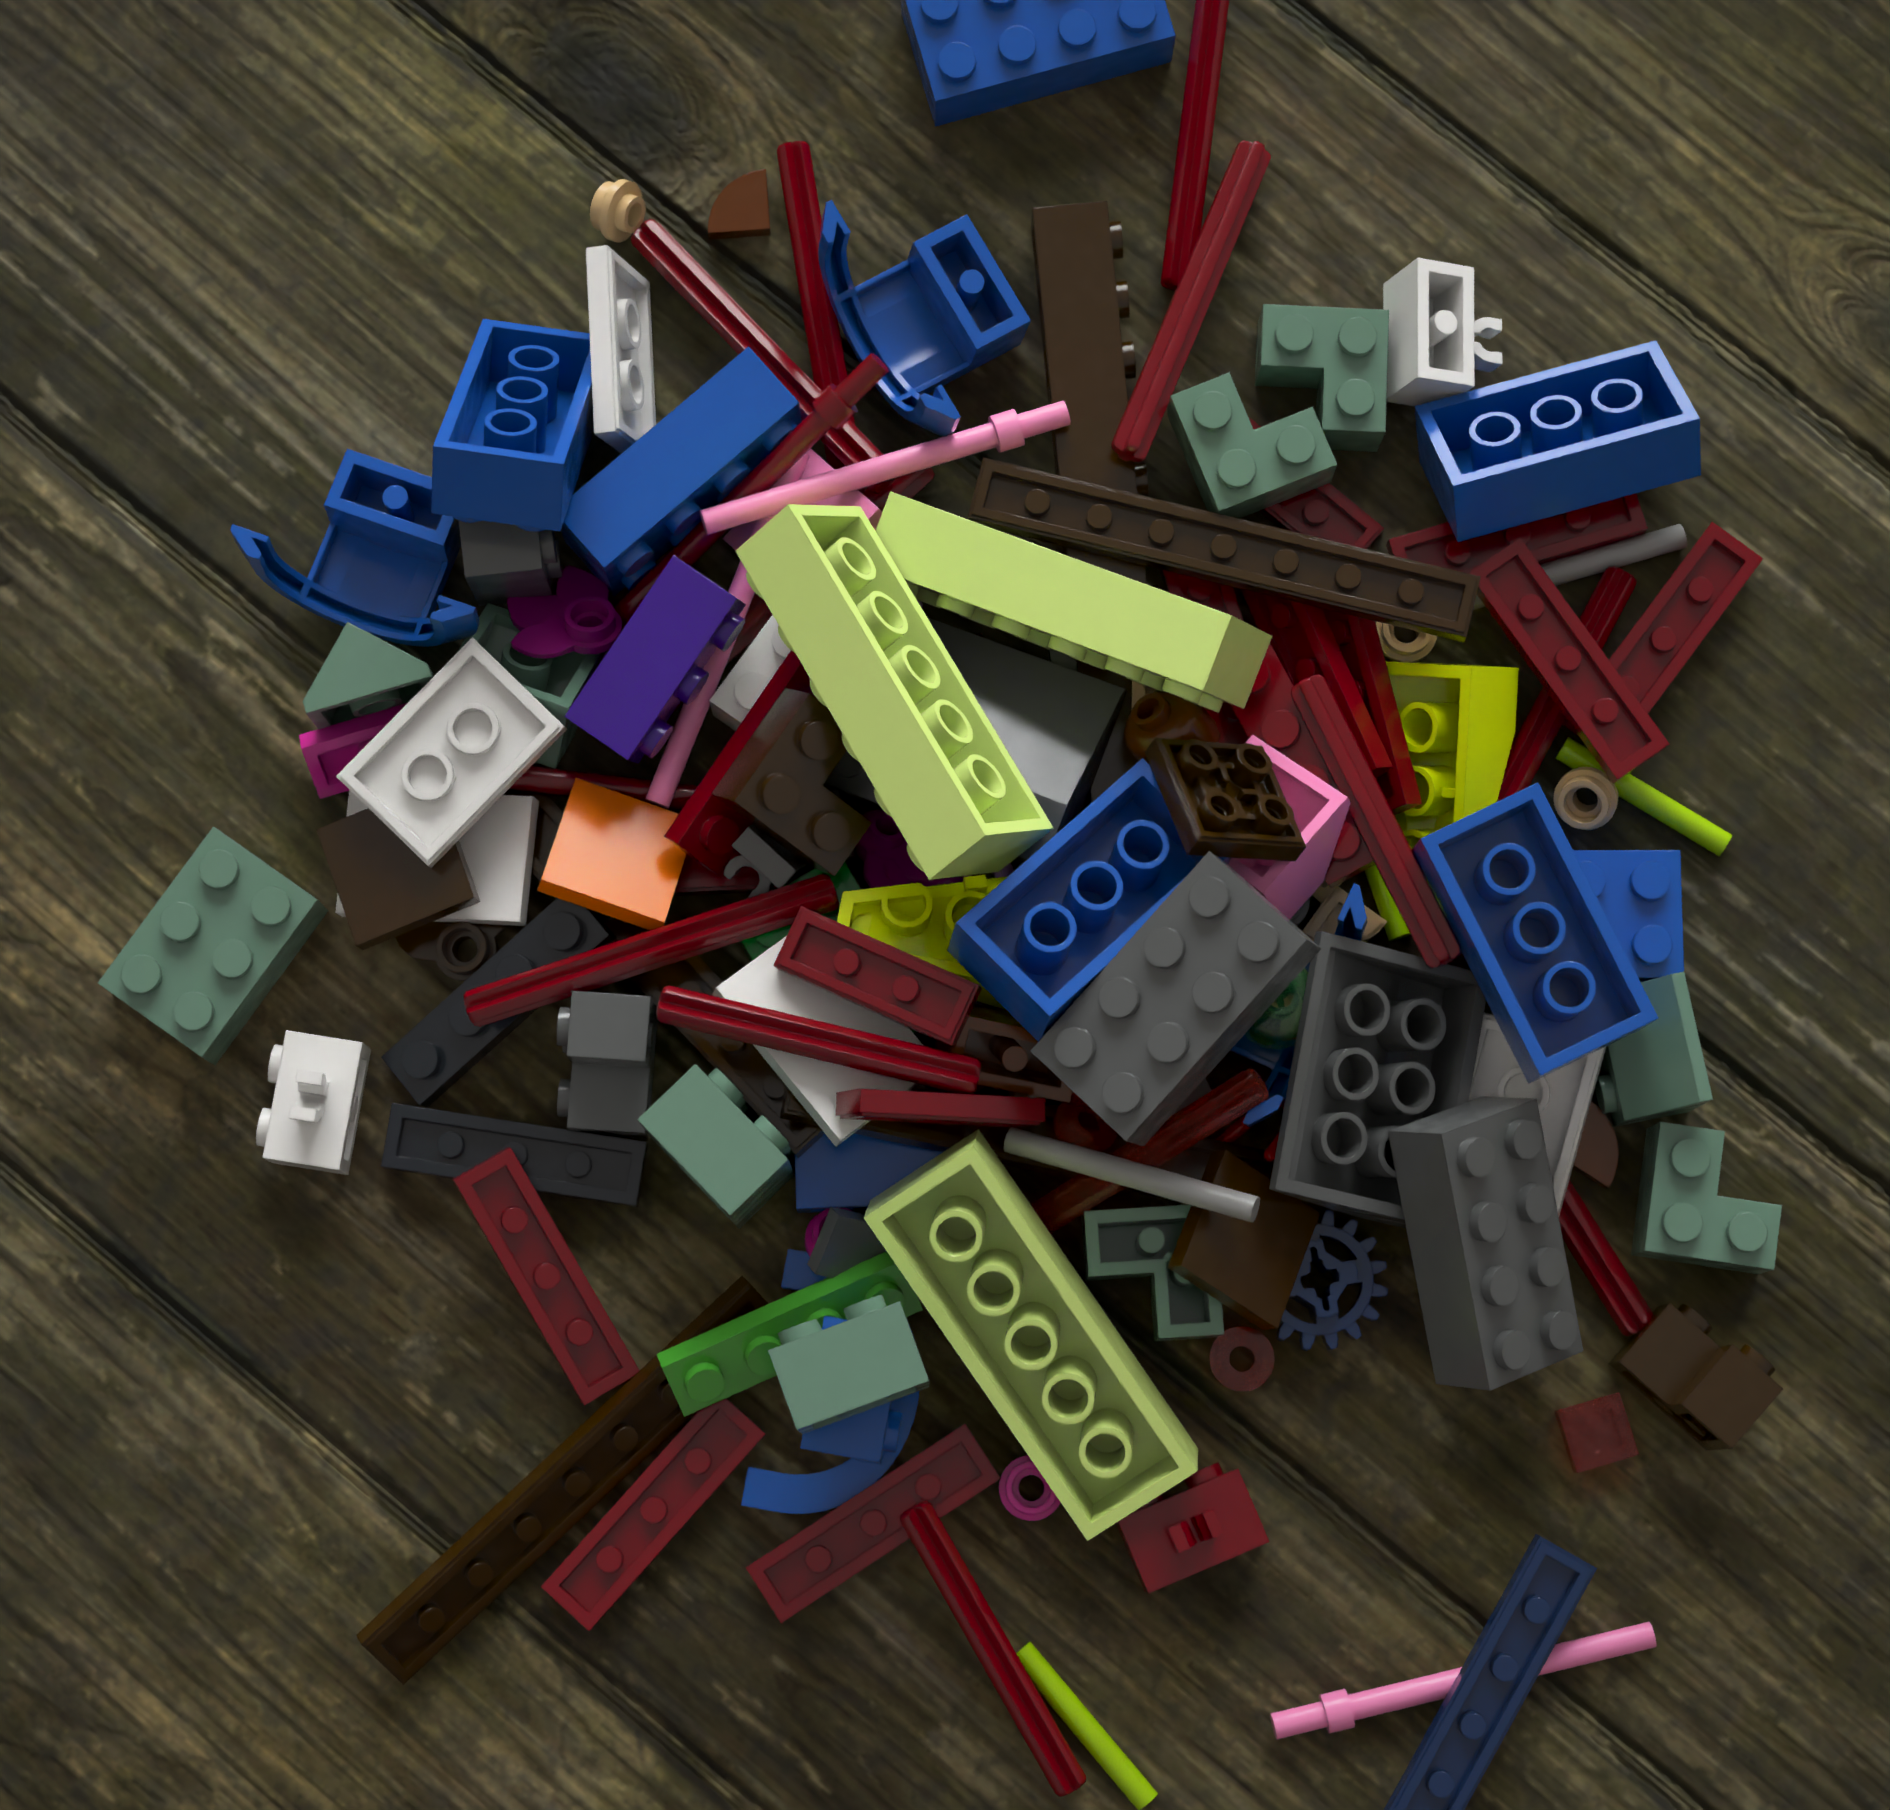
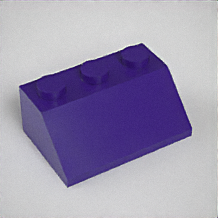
(657, 662)

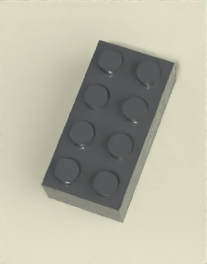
(1175, 1000)
(1486, 1242)

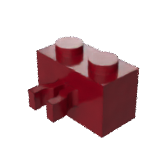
(1192, 1528)

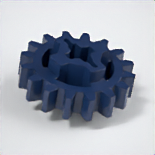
(1325, 1311)

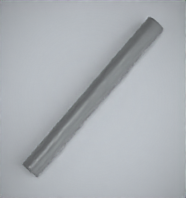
(1613, 554)
(1132, 1174)

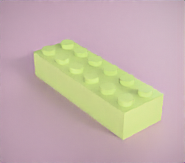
(1072, 606)
(893, 690)
(1032, 1335)

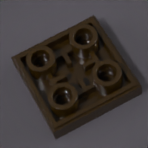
(1225, 799)
(386, 883)
(1242, 1261)

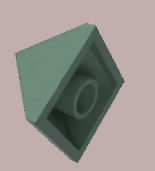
(363, 678)

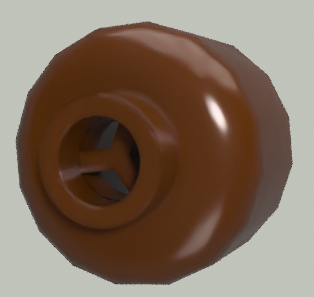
(1166, 717)

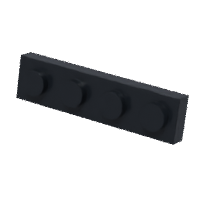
(447, 1041)
(553, 1158)

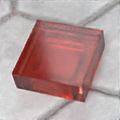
(1596, 1432)

